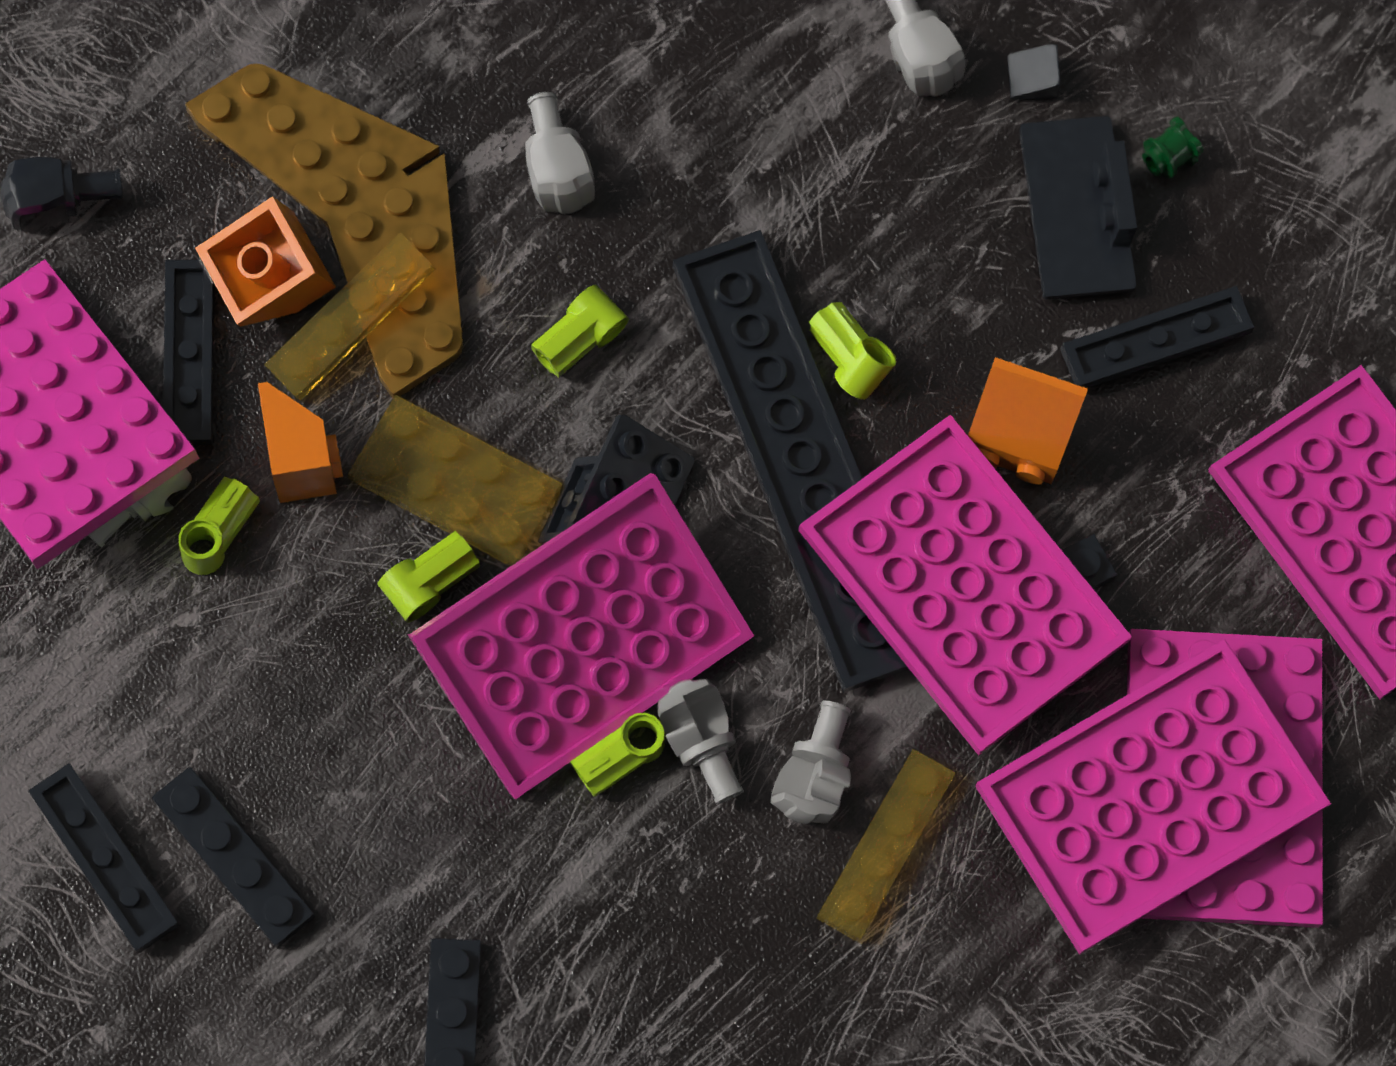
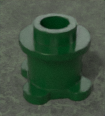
(1171, 150)

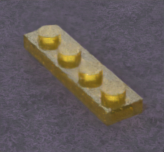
(349, 316)
(885, 845)

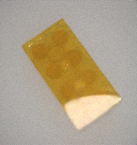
(455, 481)

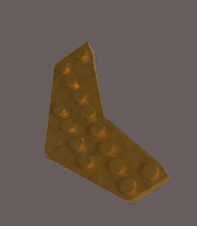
(355, 180)

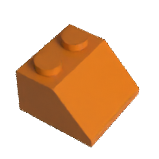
(265, 265)
(298, 449)

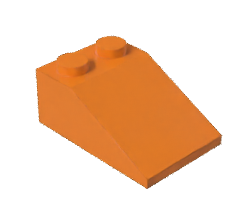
(1025, 420)

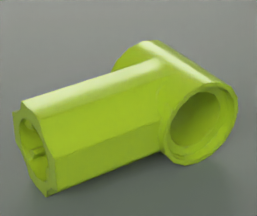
(588, 322)
(859, 357)
(218, 523)
(418, 583)
(616, 756)

